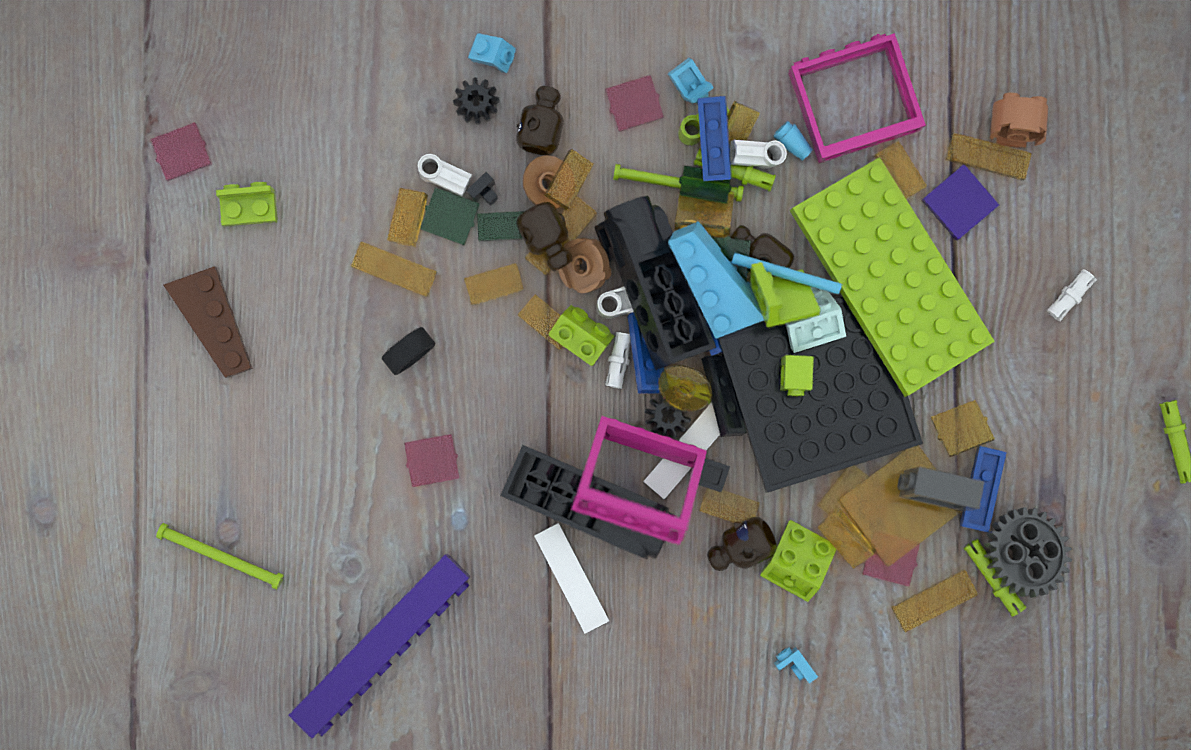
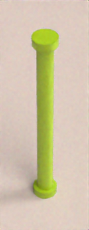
(659, 179)
(220, 556)

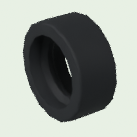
(408, 351)

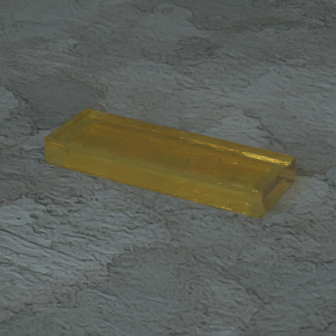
(988, 156)
(577, 219)
(394, 269)
(934, 600)

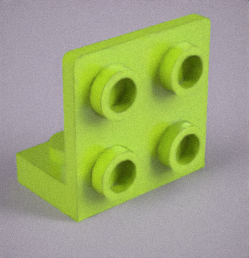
(781, 298)
(799, 561)

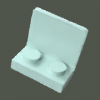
(817, 329)

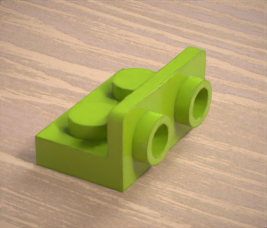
(247, 204)

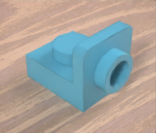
(800, 667)

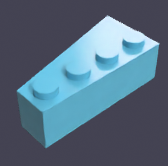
(715, 282)

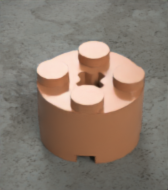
(1019, 120)

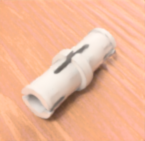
(1071, 295)
(618, 360)

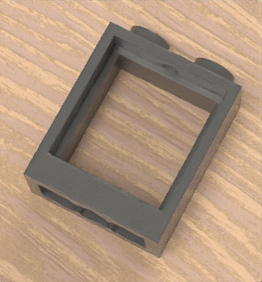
(940, 489)

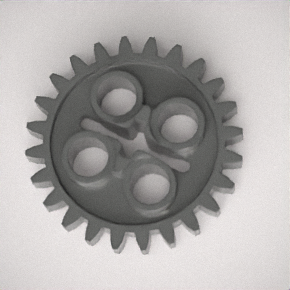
(1028, 552)

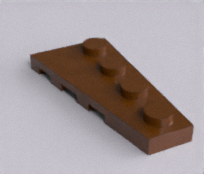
(209, 314)

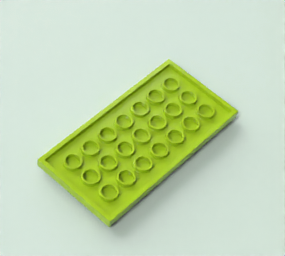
(892, 276)

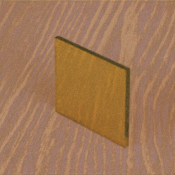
(889, 521)

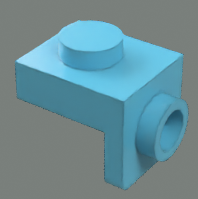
(492, 52)
(690, 81)

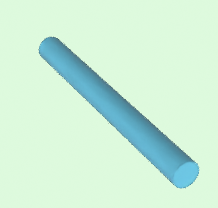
(789, 274)

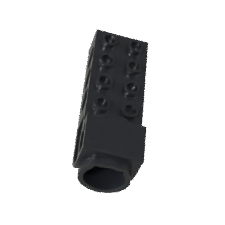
(660, 296)
(551, 489)

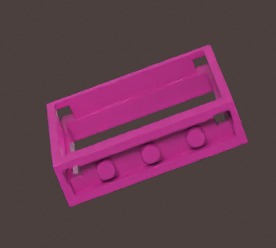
(852, 52)
(628, 513)

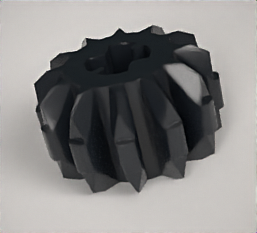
(485, 95)
(677, 415)

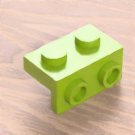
(581, 334)

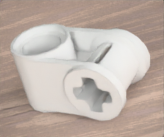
(622, 302)

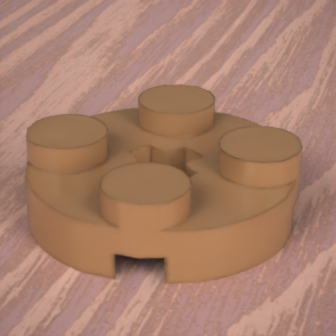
(597, 265)

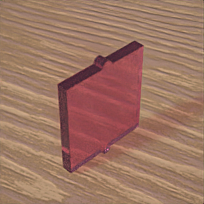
(634, 103)
(181, 151)
(431, 460)
(899, 572)

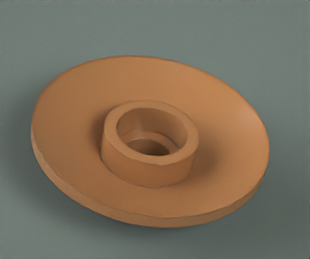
(537, 170)

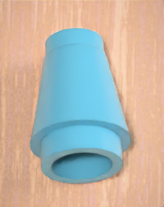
(793, 140)

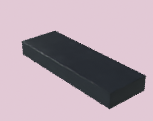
(723, 398)

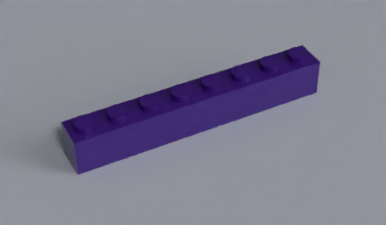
(379, 646)

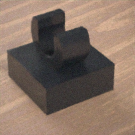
(482, 188)
(713, 475)

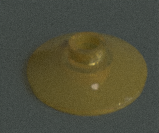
(685, 388)

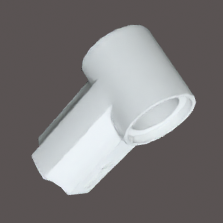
(755, 153)
(446, 176)

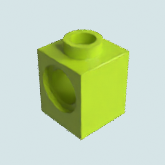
(796, 374)

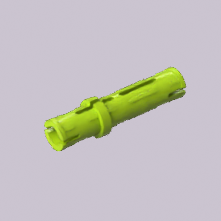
(746, 174)
(1177, 439)
(1003, 593)

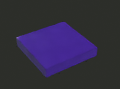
(960, 202)

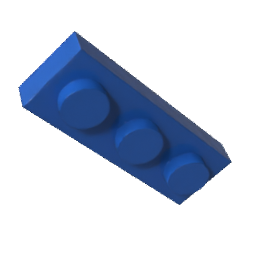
(714, 138)
(645, 372)
(987, 468)

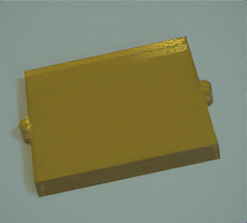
(962, 428)

